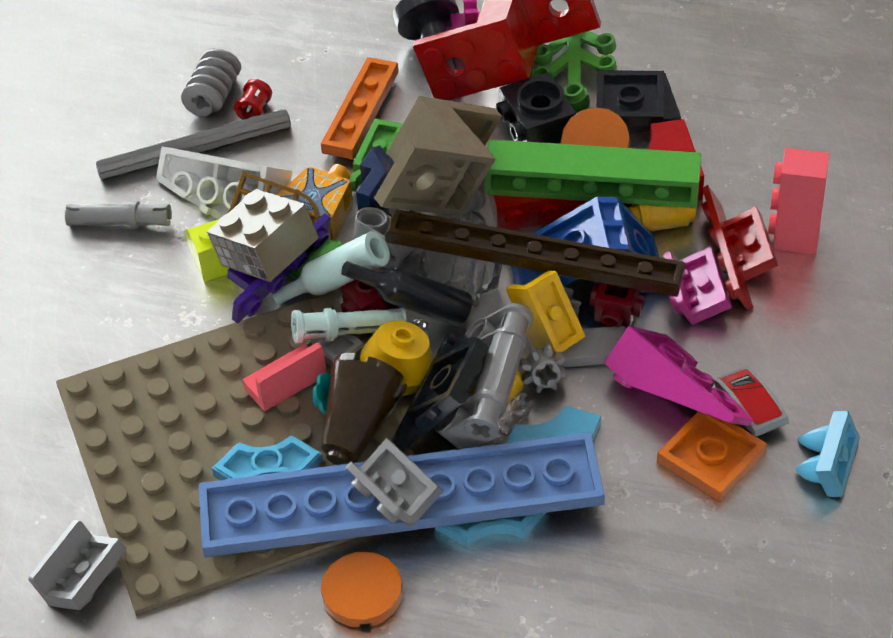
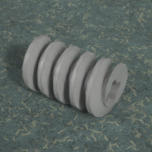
(211, 82)

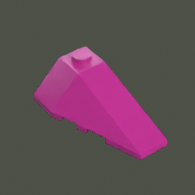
(667, 370)

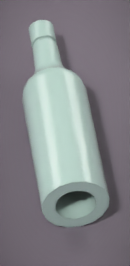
(324, 272)

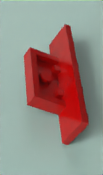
(743, 246)

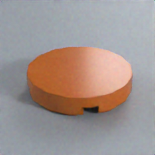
(596, 128)
(361, 589)

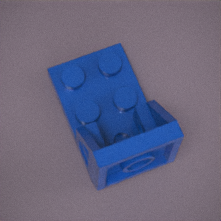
(598, 223)

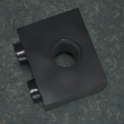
(535, 109)

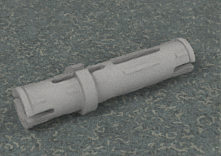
(126, 214)

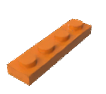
(359, 108)

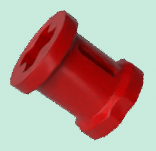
(249, 98)

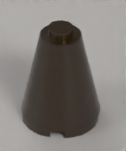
(358, 405)

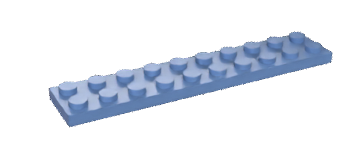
(326, 507)

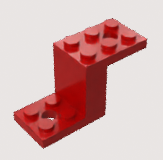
(499, 45)

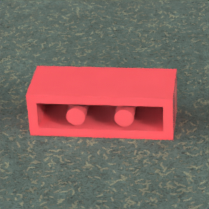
(798, 200)

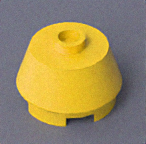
(402, 347)

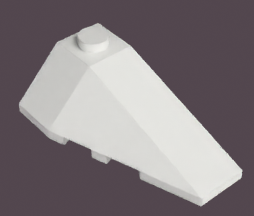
(213, 180)

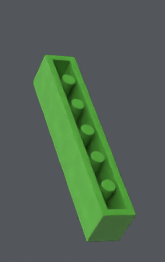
(593, 172)

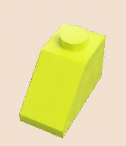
(204, 252)

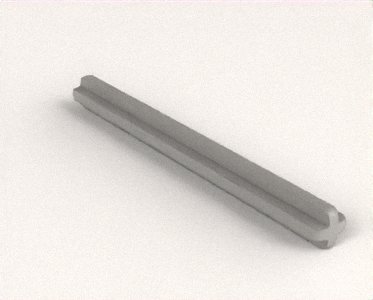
(195, 142)

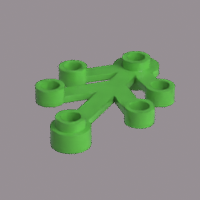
(573, 57)

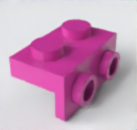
(702, 287)

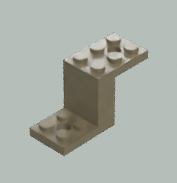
(439, 157)

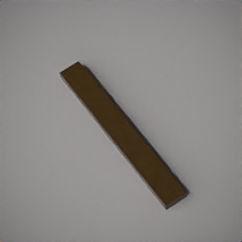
(535, 252)

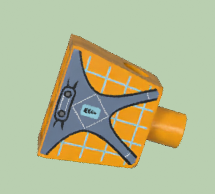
(328, 190)

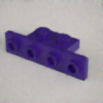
(257, 289)

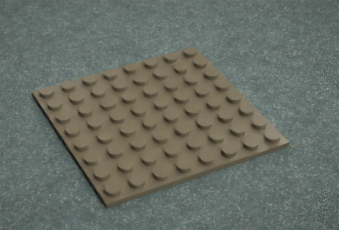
(160, 426)

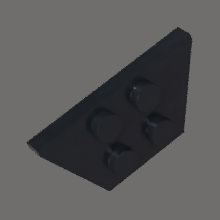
(442, 387)

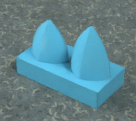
(837, 448)

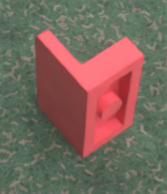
(286, 376)

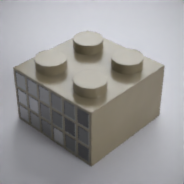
(262, 234)

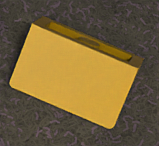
(552, 312)

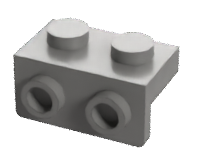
(396, 482)
(75, 567)

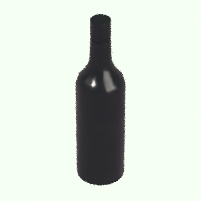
(415, 292)

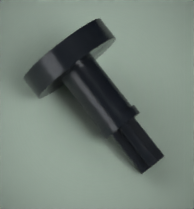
(424, 18)

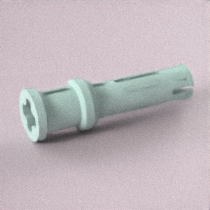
(331, 324)

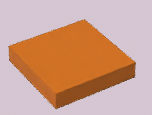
(712, 454)

